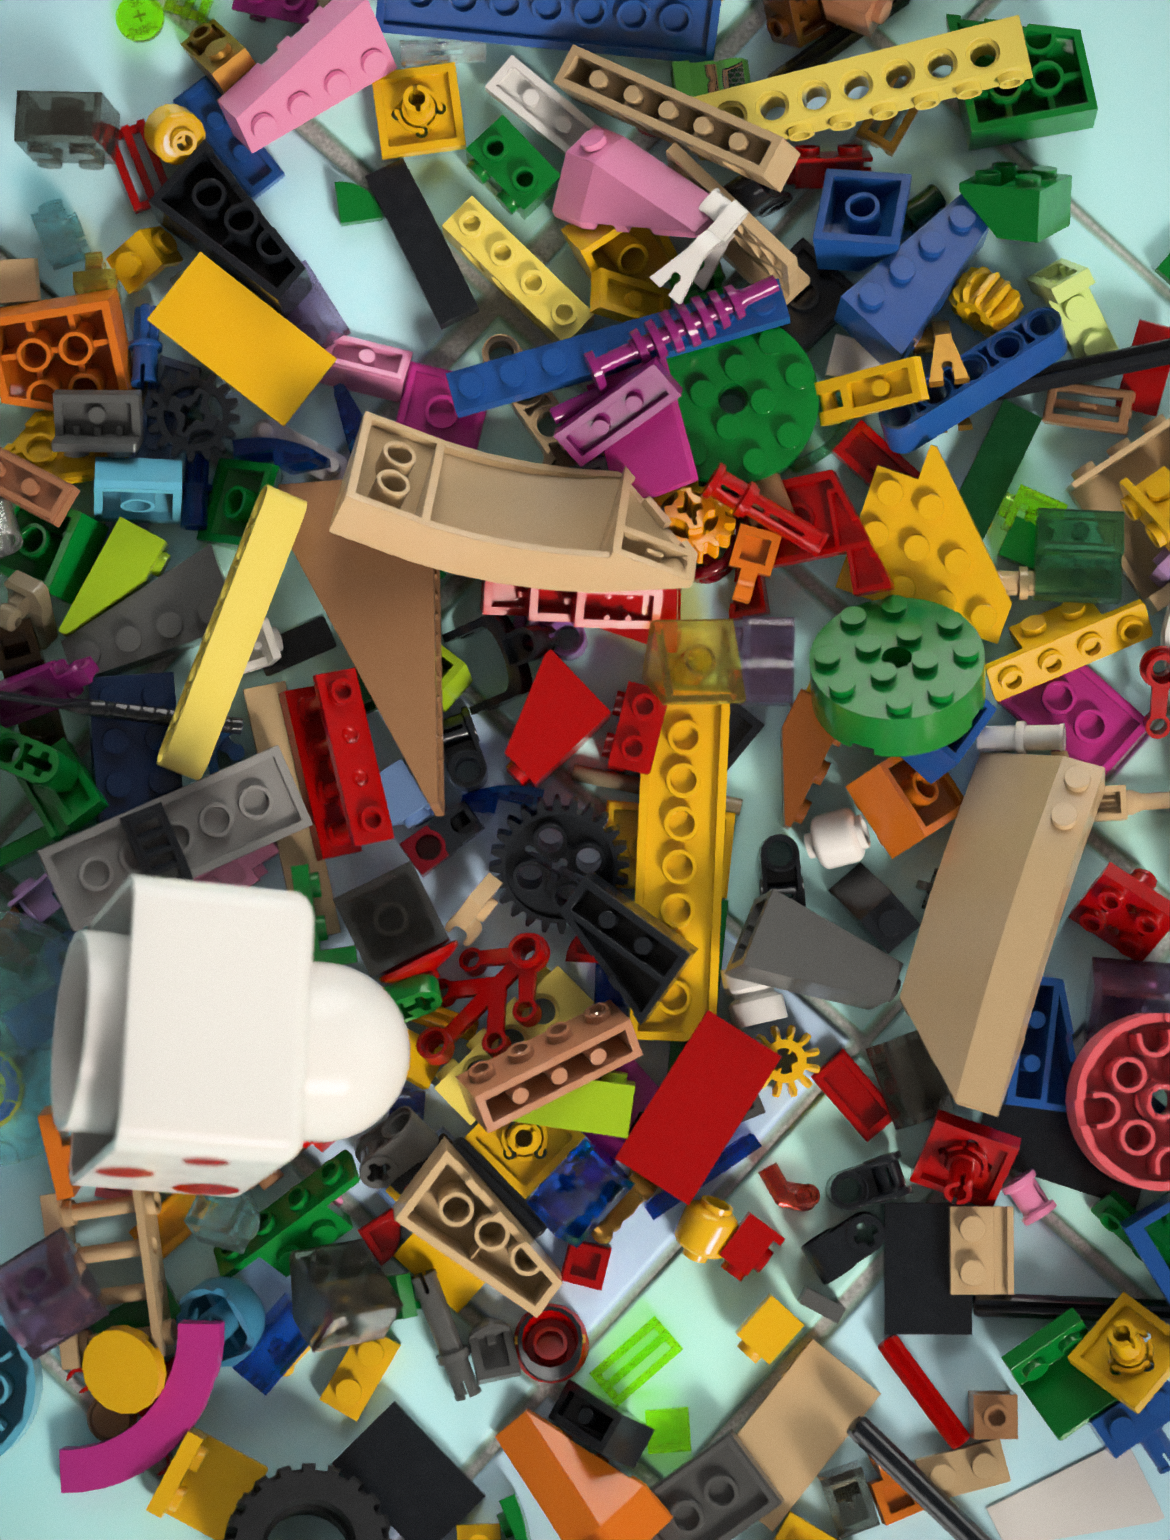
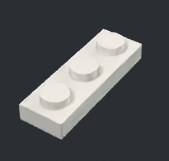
(538, 105)

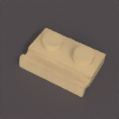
(981, 1250)

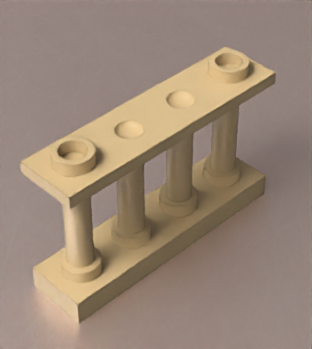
(146, 1206)

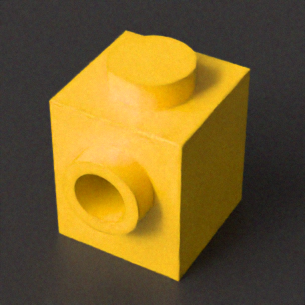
(767, 1330)

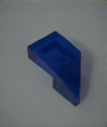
(487, 799)

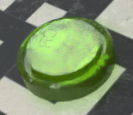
(140, 19)

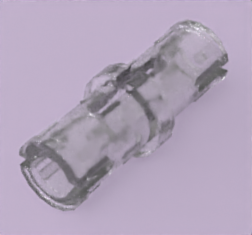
(413, 52)

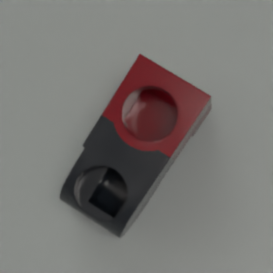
(441, 838)

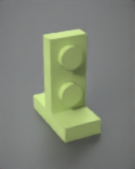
(1067, 290)

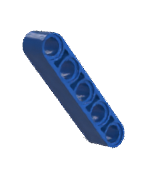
(992, 369)

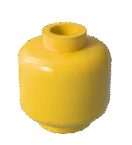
(173, 133)
(705, 1228)

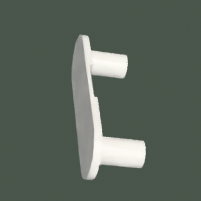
(271, 429)

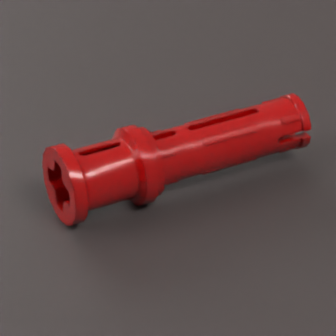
(810, 539)

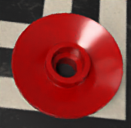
(424, 964)

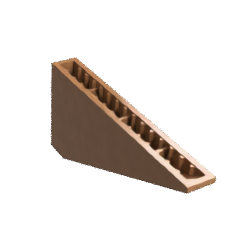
(389, 626)

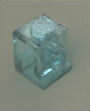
(60, 234)

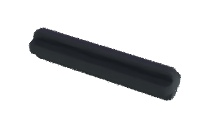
(503, 1190)

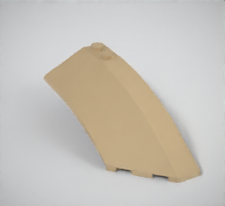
(504, 516)
(997, 916)

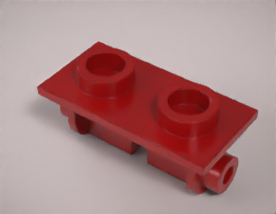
(813, 163)

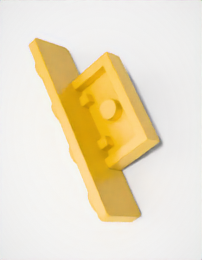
(1064, 641)

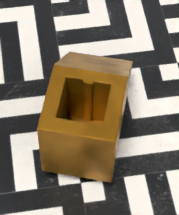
(218, 55)

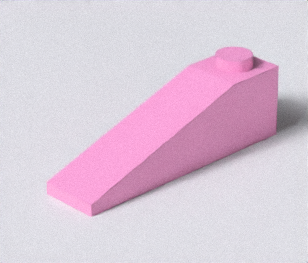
(624, 186)

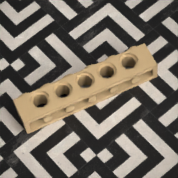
(677, 118)

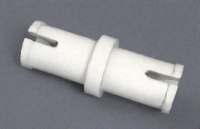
(1022, 738)

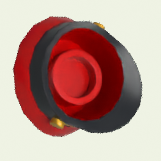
(552, 1344)

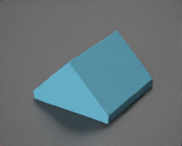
(138, 490)

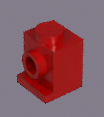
(749, 1247)

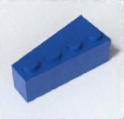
(909, 287)

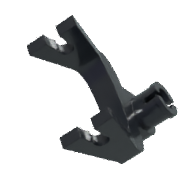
(518, 649)

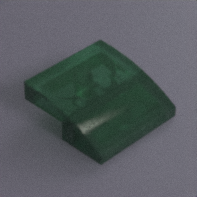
(1078, 556)

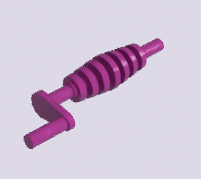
(671, 331)

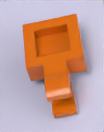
(753, 555)
(890, 1498)

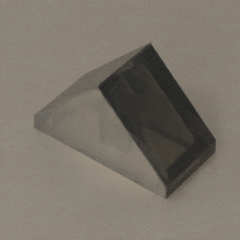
(848, 1499)

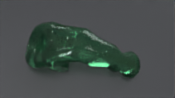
(824, 450)

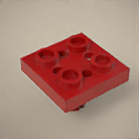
(1124, 911)
(962, 1167)

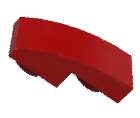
(1147, 383)

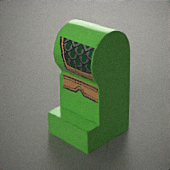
(709, 76)

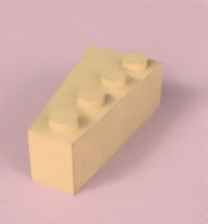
(471, 1225)

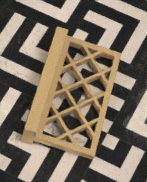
(754, 249)

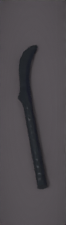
(114, 710)

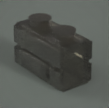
(908, 1080)

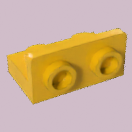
(1150, 504)

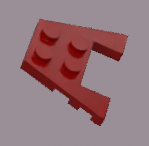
(824, 504)

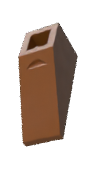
(802, 754)

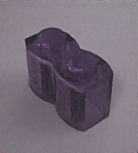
(767, 659)

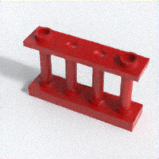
(336, 764)

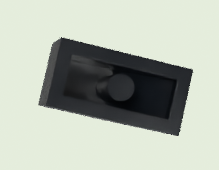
(874, 908)
(601, 1424)

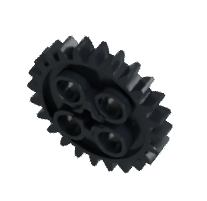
(578, 831)

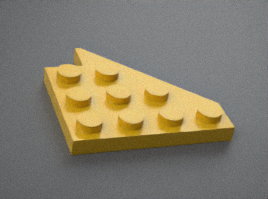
(932, 546)

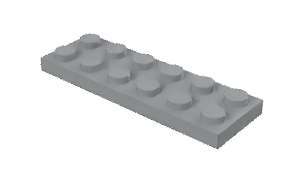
(212, 820)

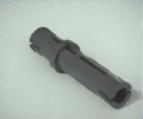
(451, 1350)

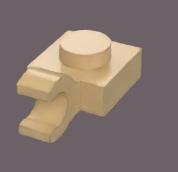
(476, 909)

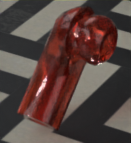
(789, 1194)

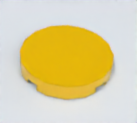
(123, 1369)

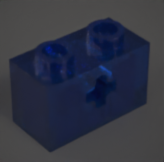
(580, 1193)

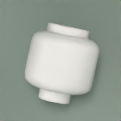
(837, 838)

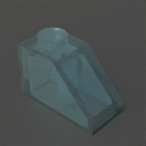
(224, 1220)

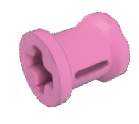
(1028, 1197)

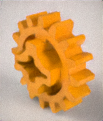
(696, 517)

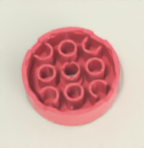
(1112, 1098)

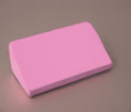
(368, 368)

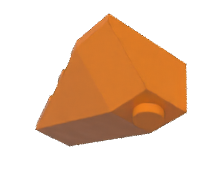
(580, 1489)

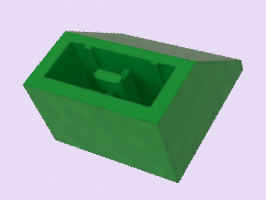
(1020, 202)

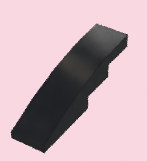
(422, 244)

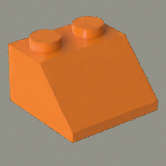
(904, 804)

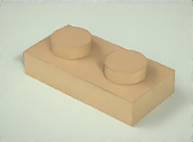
(966, 1467)

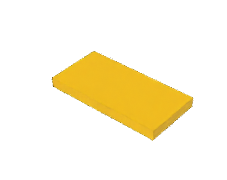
(241, 339)

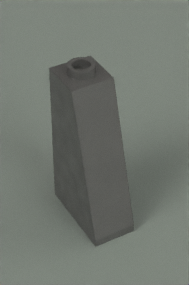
(811, 956)

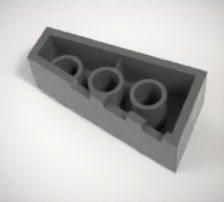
(155, 620)

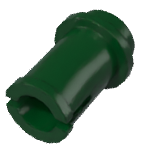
(922, 207)

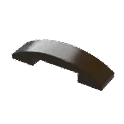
(18, 653)

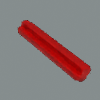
(923, 1391)

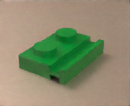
(70, 808)

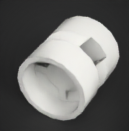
(752, 1002)

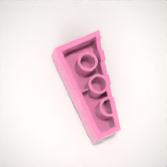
(308, 73)

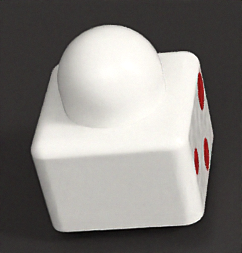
(211, 1041)

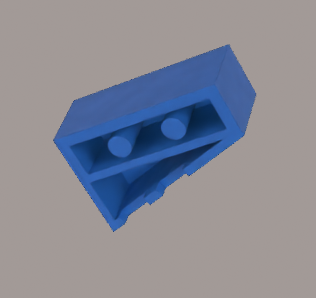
(1046, 1053)

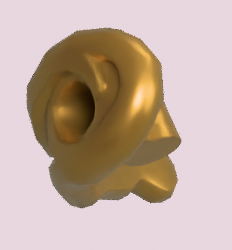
(639, 1193)

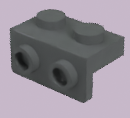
(97, 422)

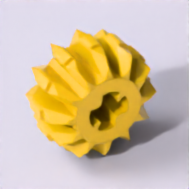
(985, 301)
(797, 1067)

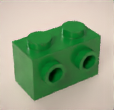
(512, 168)

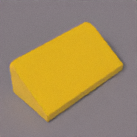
(456, 1282)

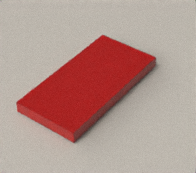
(698, 1107)

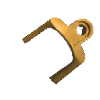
(940, 342)

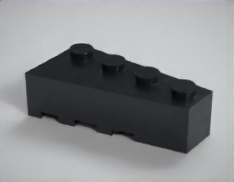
(217, 217)

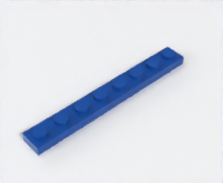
(563, 363)

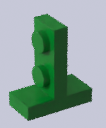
(309, 885)

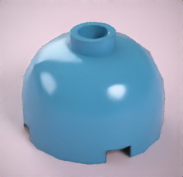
(232, 1302)

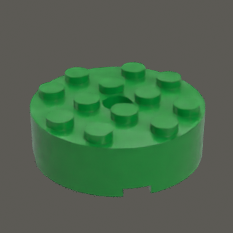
(777, 397)
(897, 676)

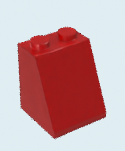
(553, 723)

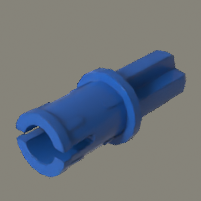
(145, 349)

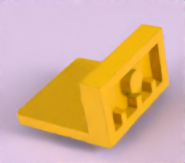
(205, 1483)

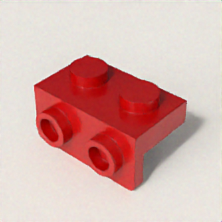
(637, 730)

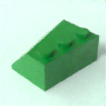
(1049, 104)

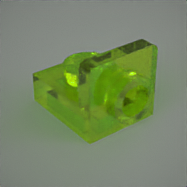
(1026, 501)

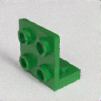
(1049, 1380)

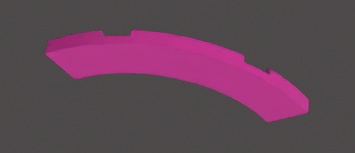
(163, 1426)

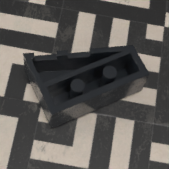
(628, 943)

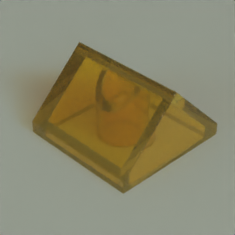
(693, 662)

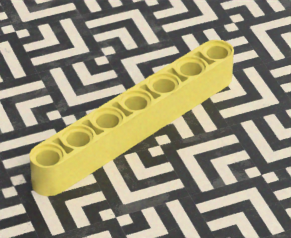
(231, 632)

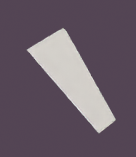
(1079, 1501)

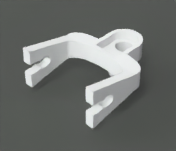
(706, 247)

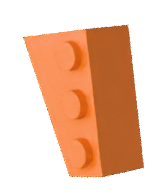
(63, 346)

